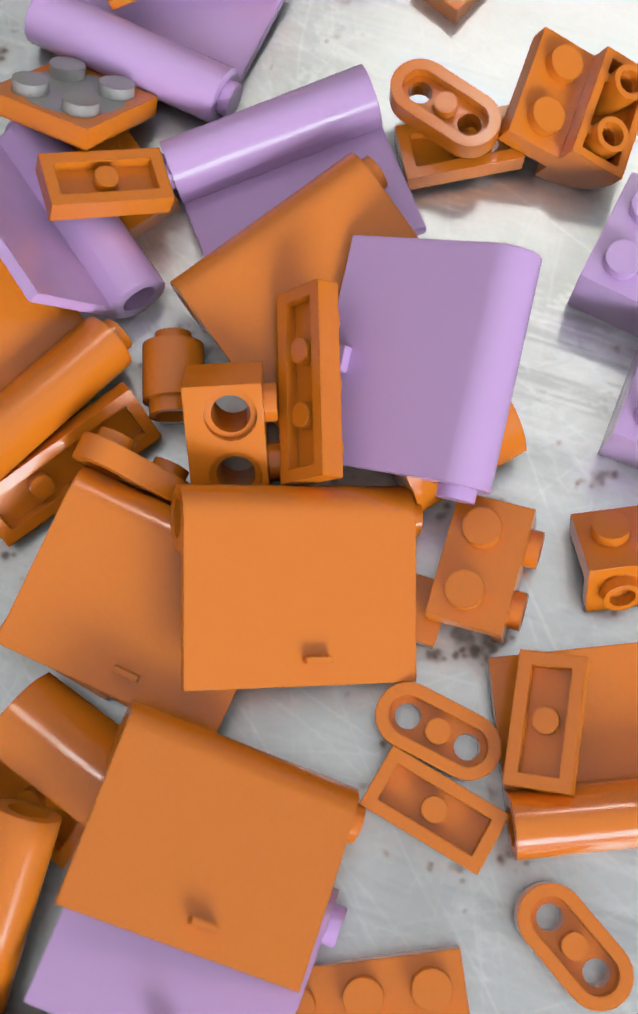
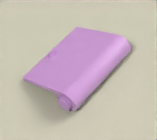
(176, 49)
(265, 153)
(66, 263)
(432, 356)
(116, 971)

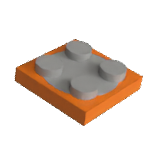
(75, 102)

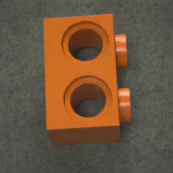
(219, 434)

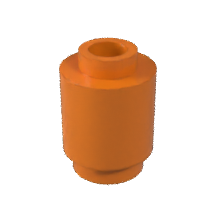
(163, 371)

